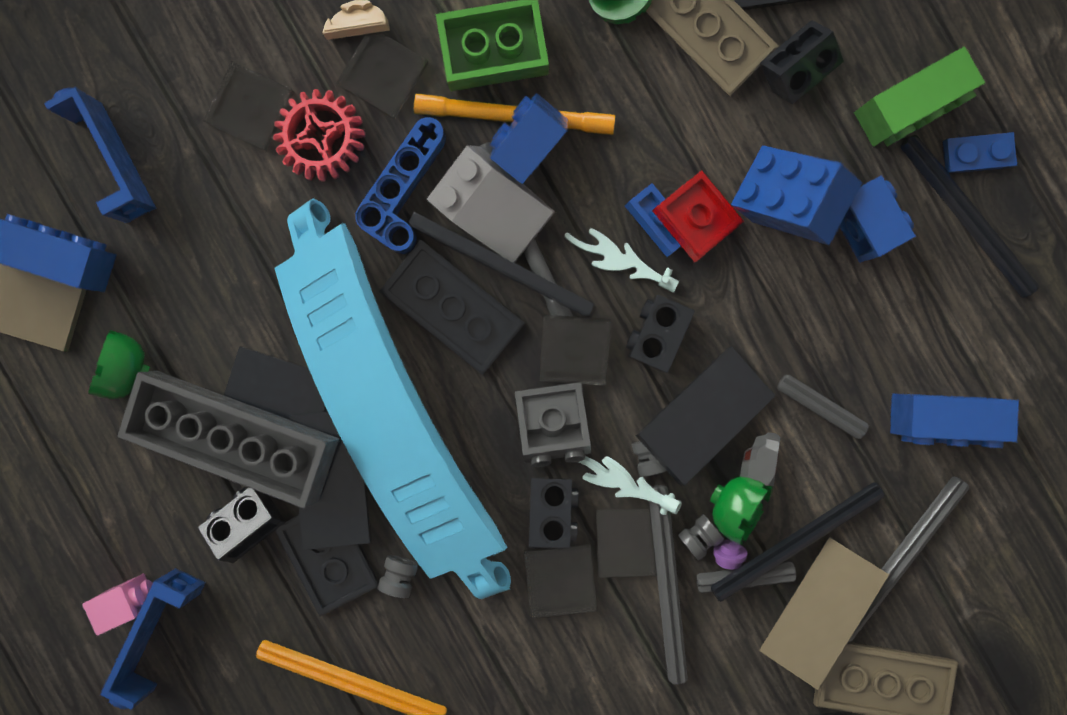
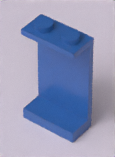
(133, 197)
(124, 686)

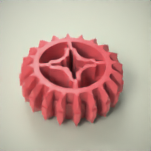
(305, 139)

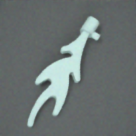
(617, 261)
(619, 477)

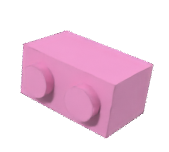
(117, 604)

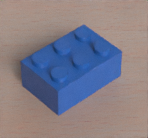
(796, 193)
(54, 254)
(954, 420)

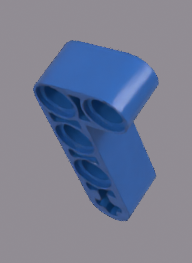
(407, 181)

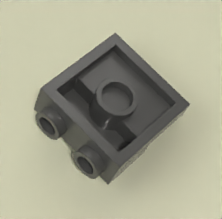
(553, 424)

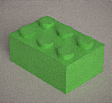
(492, 44)
(920, 98)

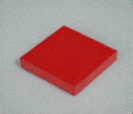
(698, 216)

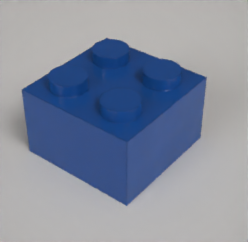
(528, 138)
(876, 221)

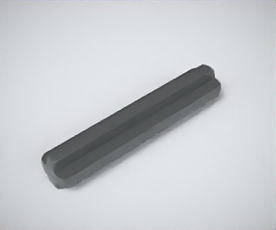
(823, 406)
(781, 574)

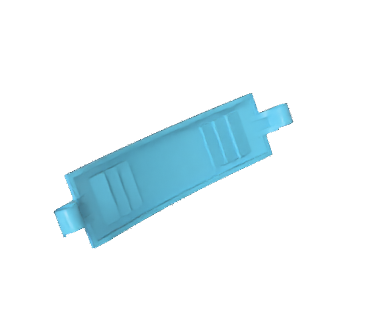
(380, 409)

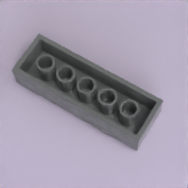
(228, 438)

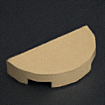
(356, 19)

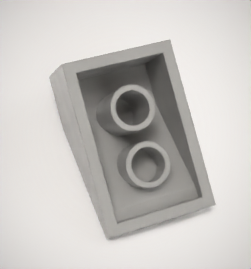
(490, 204)

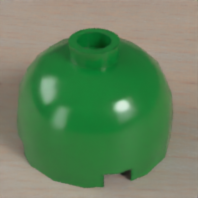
(117, 366)
(739, 507)

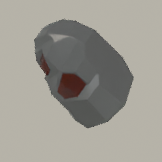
(762, 459)

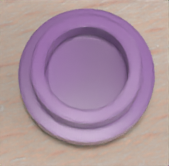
(729, 555)

